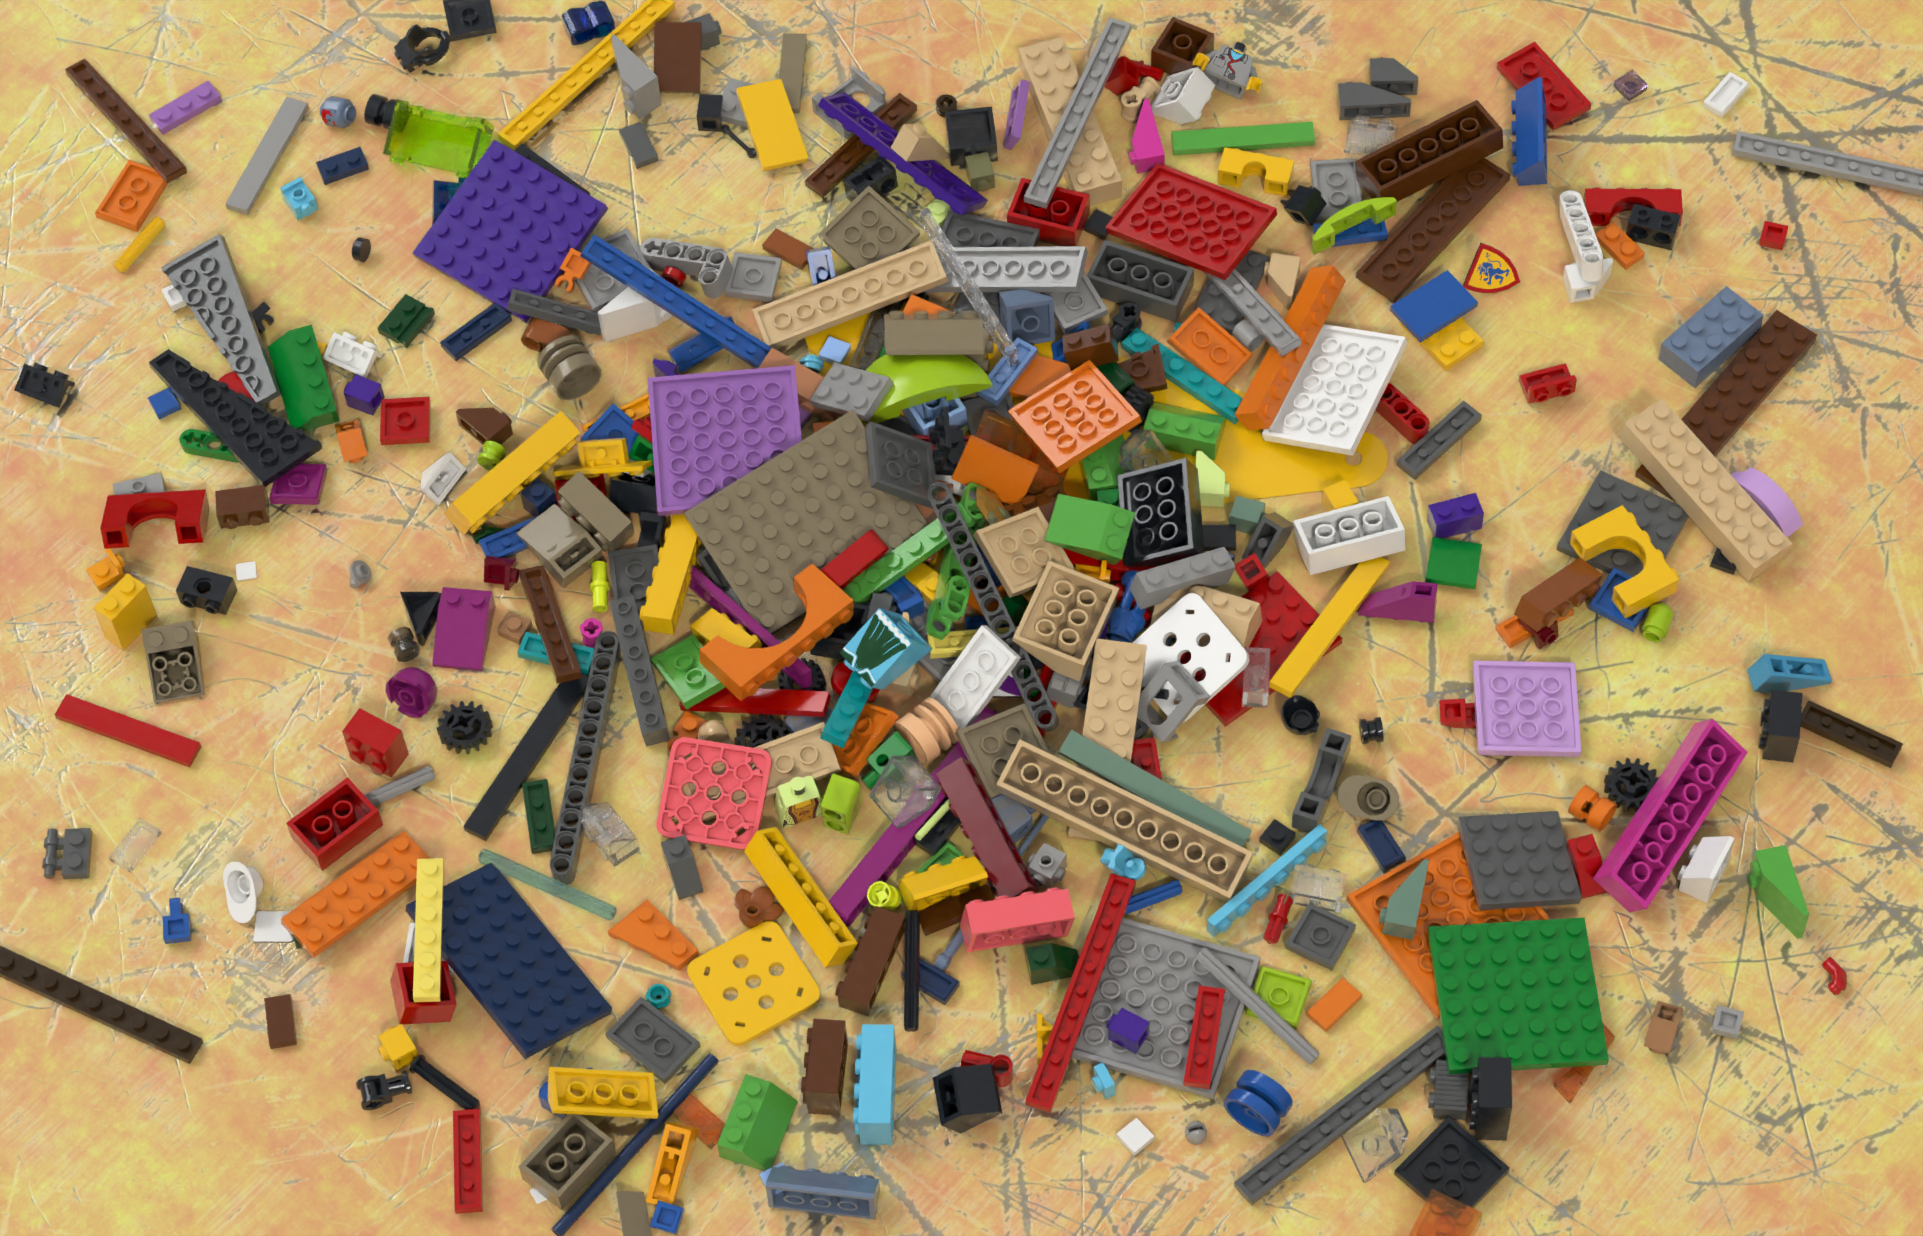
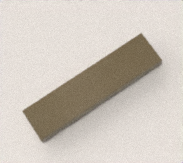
(793, 67)

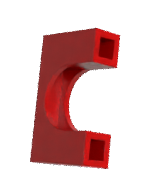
(127, 511)

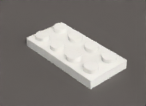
(975, 676)

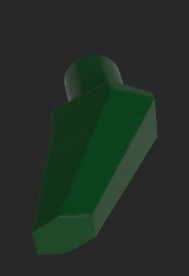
(486, 531)

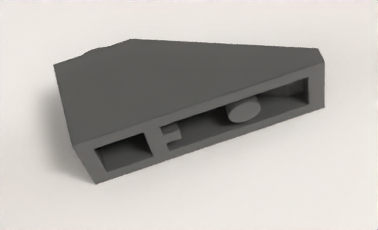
(1370, 101)

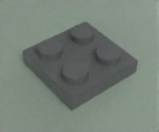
(1320, 936)

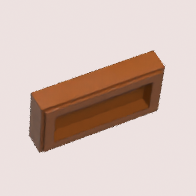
(787, 248)

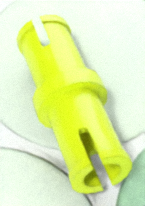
(599, 586)

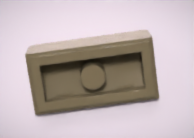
(633, 1213)

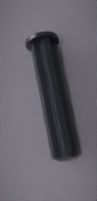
(443, 1083)

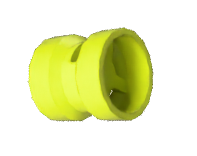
(879, 892)

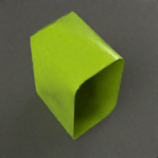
(841, 803)

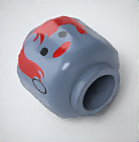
(337, 112)

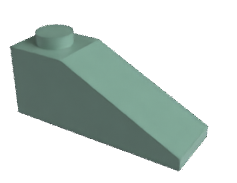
(1404, 905)

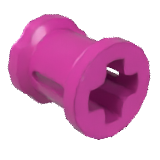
(590, 630)

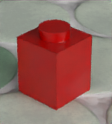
(1123, 76)
(1251, 571)

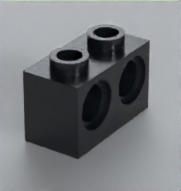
(877, 174)
(1653, 227)

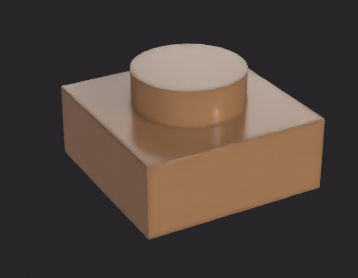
(514, 627)

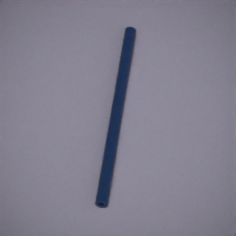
(634, 1146)

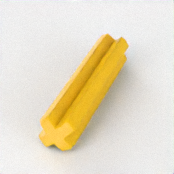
(139, 244)

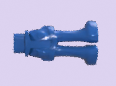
(1125, 622)

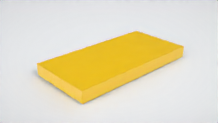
(772, 125)

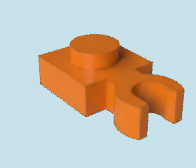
(574, 267)
(686, 727)

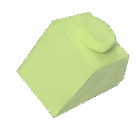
(1211, 482)

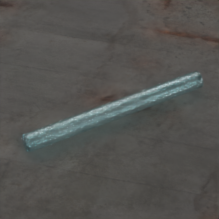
(548, 884)

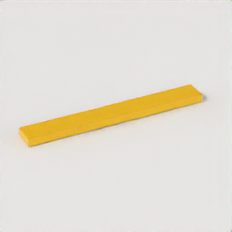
(1328, 626)

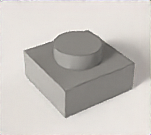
(1727, 1022)

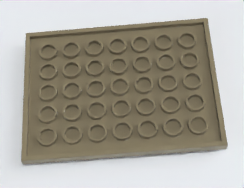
(795, 514)

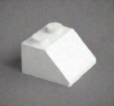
(1183, 96)
(1705, 867)

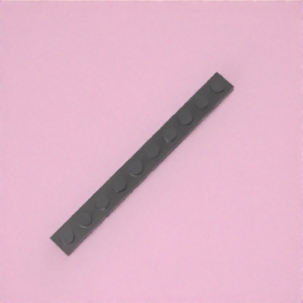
(1341, 1117)

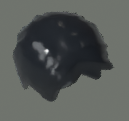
(1300, 715)

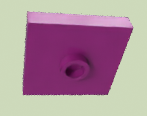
(300, 485)

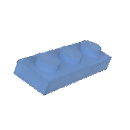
(1004, 377)

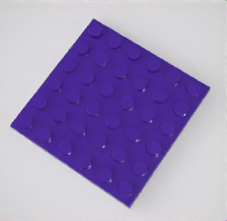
(509, 228)

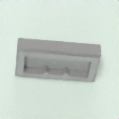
(146, 484)

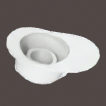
(242, 890)

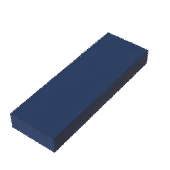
(476, 331)

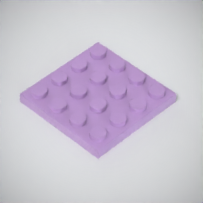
(1526, 708)

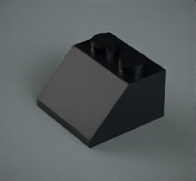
(634, 493)

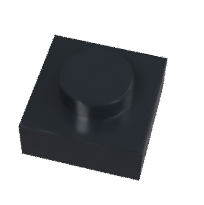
(1277, 837)

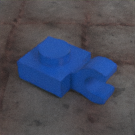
(177, 925)

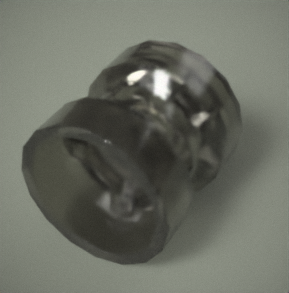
(404, 646)

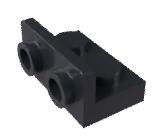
(41, 385)

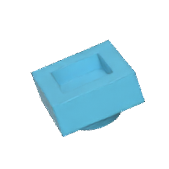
(1102, 1081)

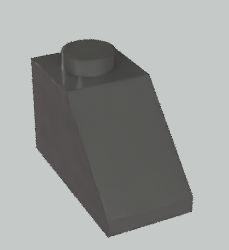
(1392, 76)
(1269, 538)
(681, 867)

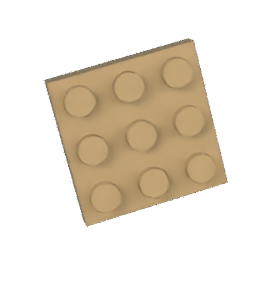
(1019, 551)

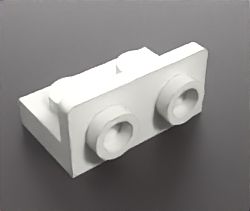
(351, 355)

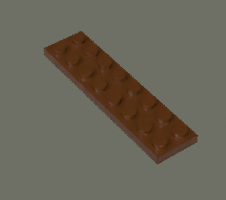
(1431, 228)

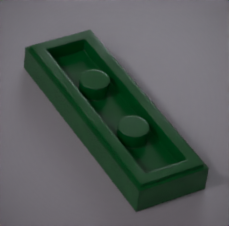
(539, 815)

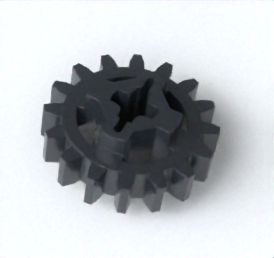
(453, 730)
(760, 731)
(1620, 779)

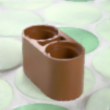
(541, 333)

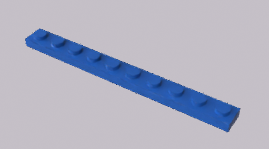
(675, 301)

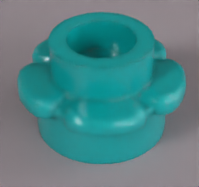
(654, 991)

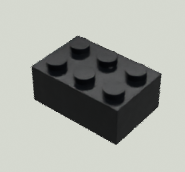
(1490, 1098)

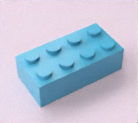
(875, 1084)

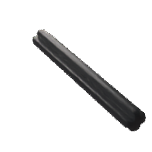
(911, 987)

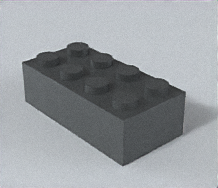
(1141, 278)

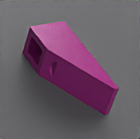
(1403, 602)

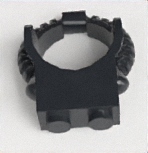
(406, 47)

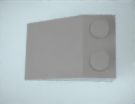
(637, 81)

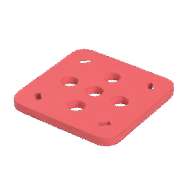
(698, 770)

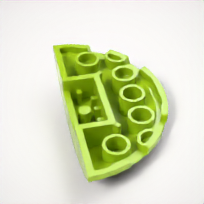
(924, 379)

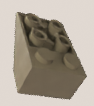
(560, 545)
(173, 661)

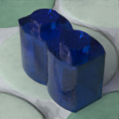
(588, 22)

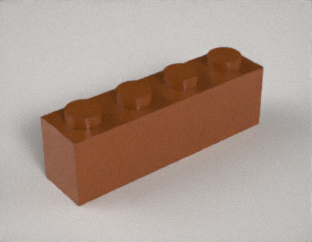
(1558, 594)

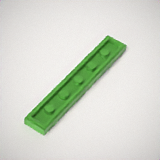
(1243, 138)

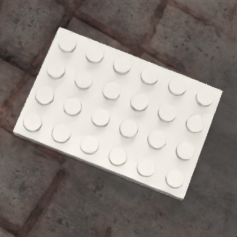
(1337, 390)

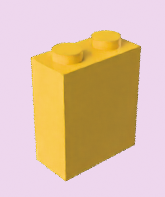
(125, 611)

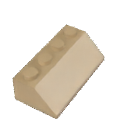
(1237, 613)

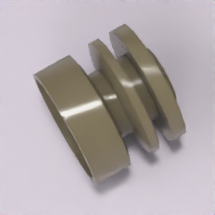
(569, 367)

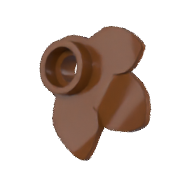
(757, 906)

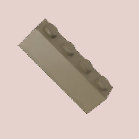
(933, 333)

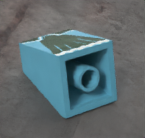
(884, 649)

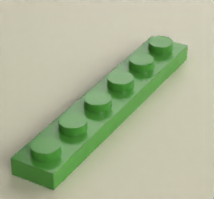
(902, 559)

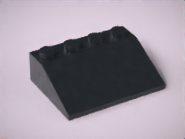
(1166, 513)

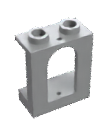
(857, 83)
(1187, 687)

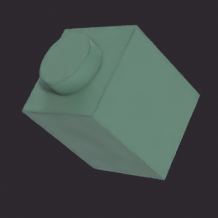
(1246, 514)

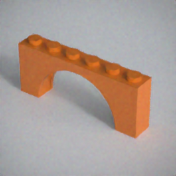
(746, 669)

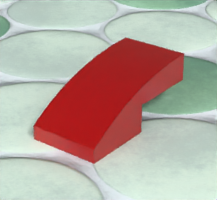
(1457, 713)

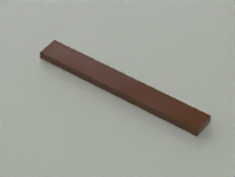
(126, 121)

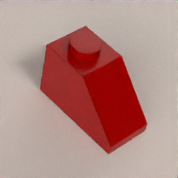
(1586, 863)

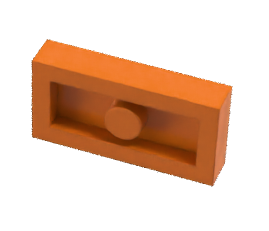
(1619, 245)

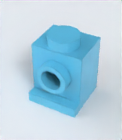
(299, 198)

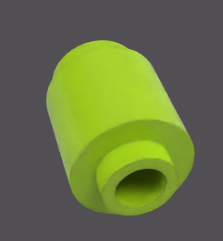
(1657, 622)

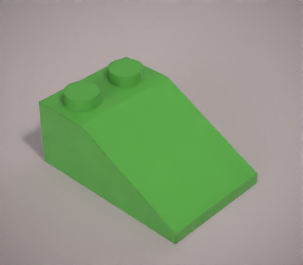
(1089, 528)
(1778, 888)

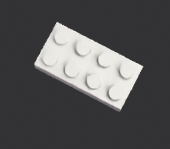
(1349, 535)

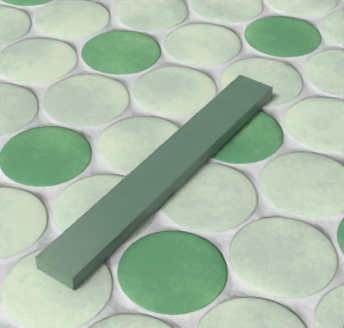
(1148, 787)

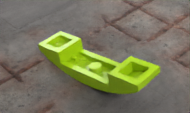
(1376, 209)

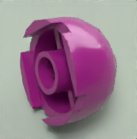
(412, 691)

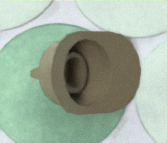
(1368, 797)

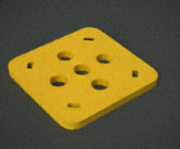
(745, 1008)

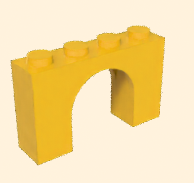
(1620, 531)

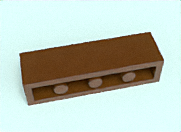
(871, 962)

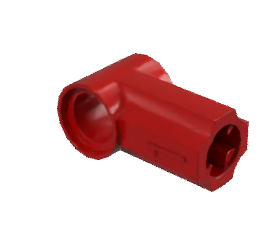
(999, 1061)

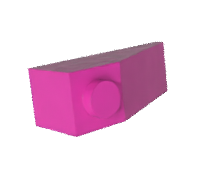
(1146, 142)

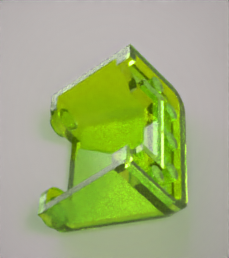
(436, 139)

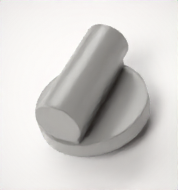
(359, 574)

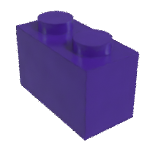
(1455, 516)

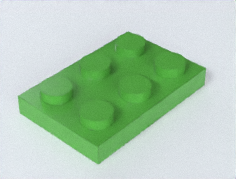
(684, 673)

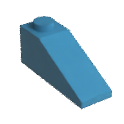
(1787, 673)

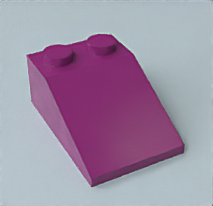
(463, 628)

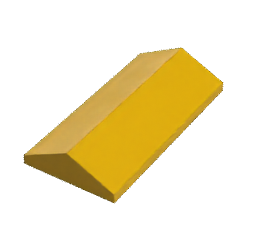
(602, 1092)

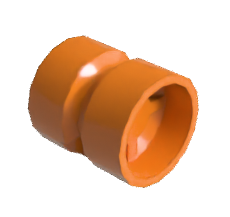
(1599, 814)

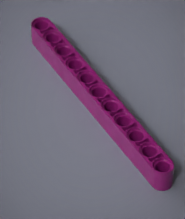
(889, 849)

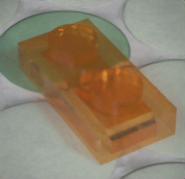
(697, 1115)

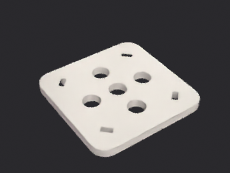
(1189, 630)

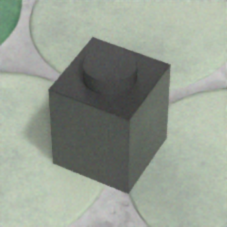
(710, 31)

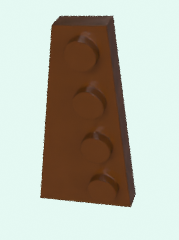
(1146, 370)

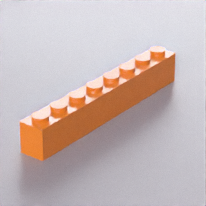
(1278, 373)

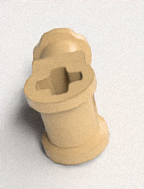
(1133, 99)

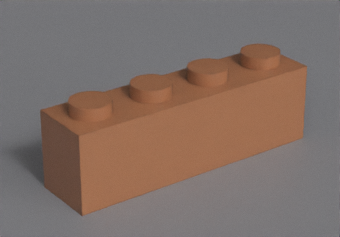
(806, 381)

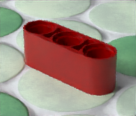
(1404, 423)
(855, 559)

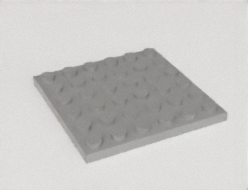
(1158, 980)

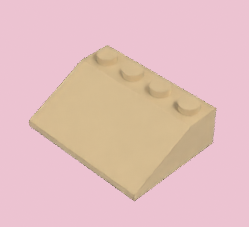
(1065, 619)

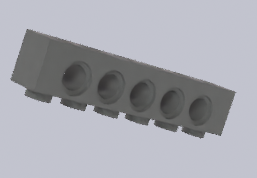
(639, 670)

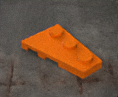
(654, 934)

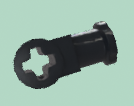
(1126, 321)
(382, 1089)

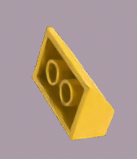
(941, 882)

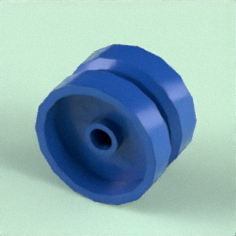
(1258, 1103)

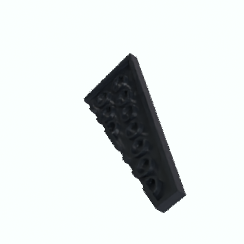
(249, 432)

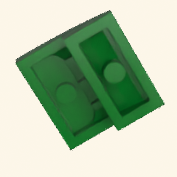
(1453, 563)

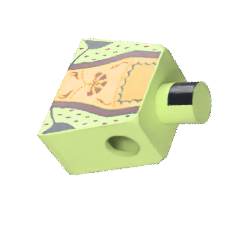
(798, 801)

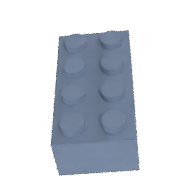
(1710, 337)

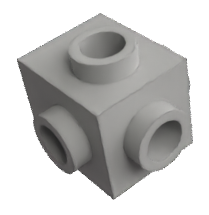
(1047, 866)

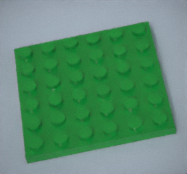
(1517, 994)

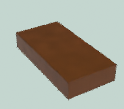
(280, 1021)

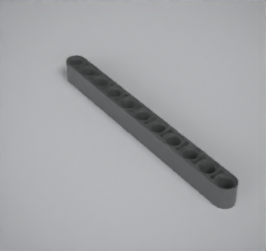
(987, 595)
(583, 746)

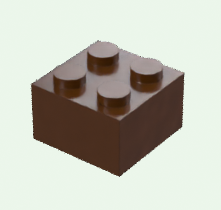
(1179, 46)

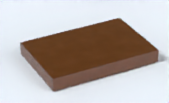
(678, 56)

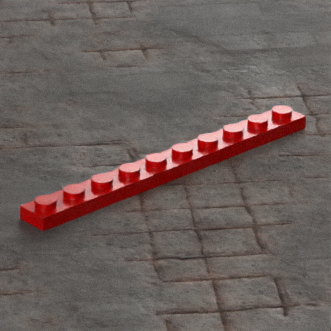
(1080, 993)

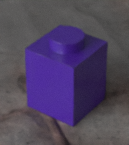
(363, 394)
(1127, 1030)

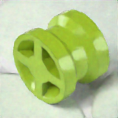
(491, 454)

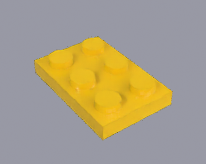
(1451, 343)

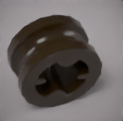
(945, 99)

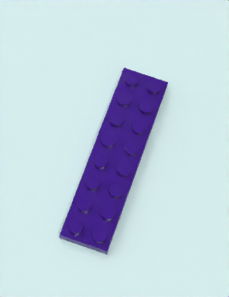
(880, 136)

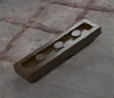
(1850, 734)

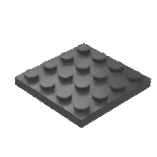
(1654, 514)
(1518, 860)

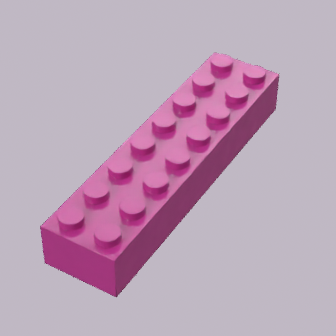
(1670, 815)

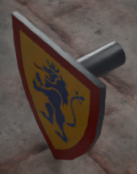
(1490, 271)

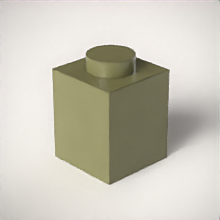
(980, 172)

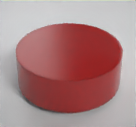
(674, 276)

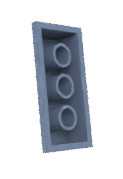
(823, 1192)

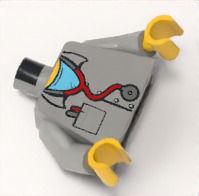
(1230, 70)

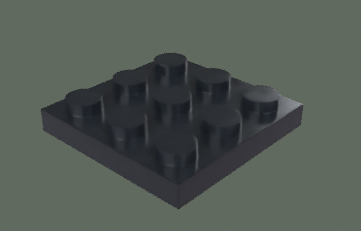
(1452, 1165)

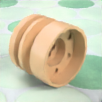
(928, 730)

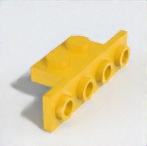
(603, 456)

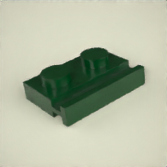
(406, 321)

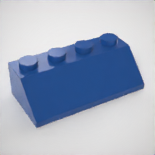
(1530, 134)

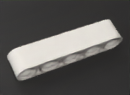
(1581, 236)

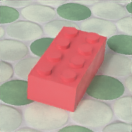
(1016, 919)

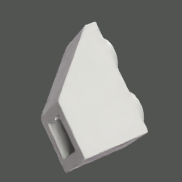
(1582, 290)

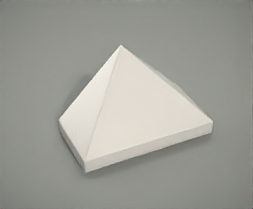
(441, 477)

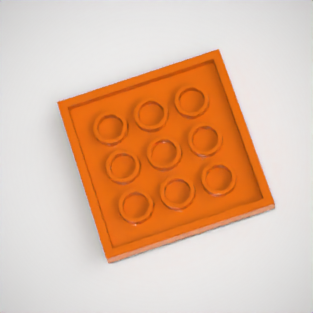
(1074, 416)

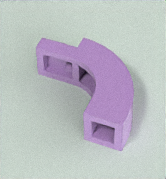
(1770, 499)

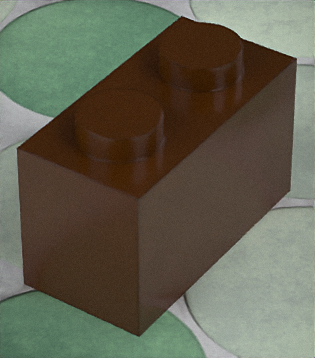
(1091, 344)
(242, 507)

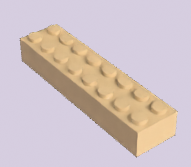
(1051, 86)
(1705, 490)

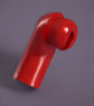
(1839, 976)

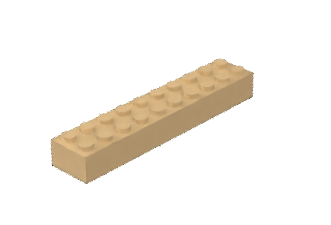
(1124, 819)

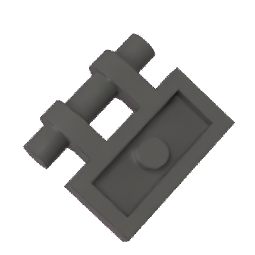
(76, 853)

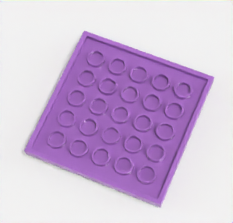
(718, 430)

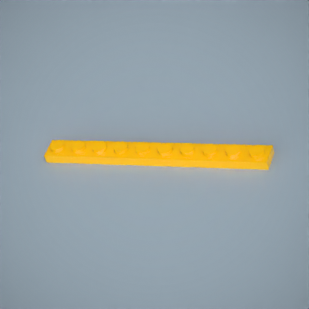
(583, 73)

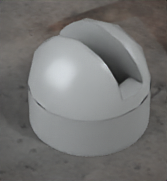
(1196, 1136)

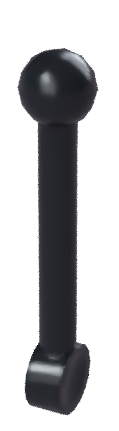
(751, 152)

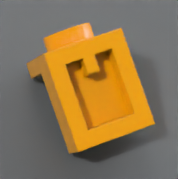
(107, 570)

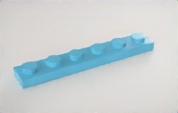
(1261, 886)

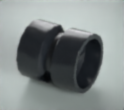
(379, 111)

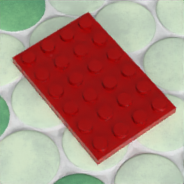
(1191, 221)
(1283, 625)

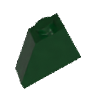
(1050, 962)

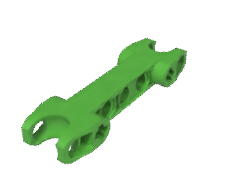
(952, 585)

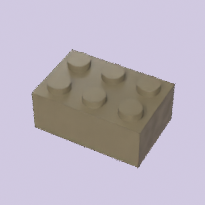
(595, 513)
(567, 1159)

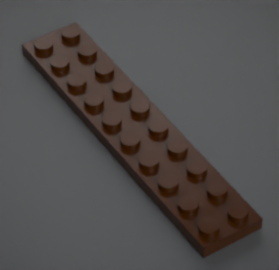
(1743, 385)

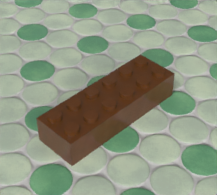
(1430, 153)

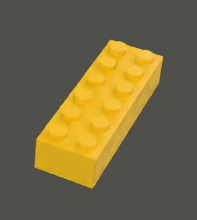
(515, 470)

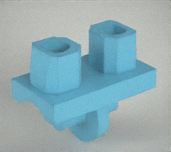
(1123, 863)

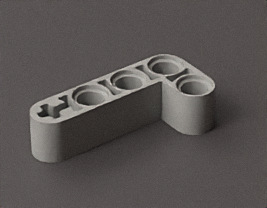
(706, 262)

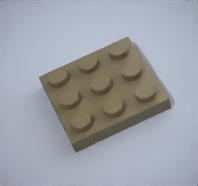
(868, 231)
(993, 740)

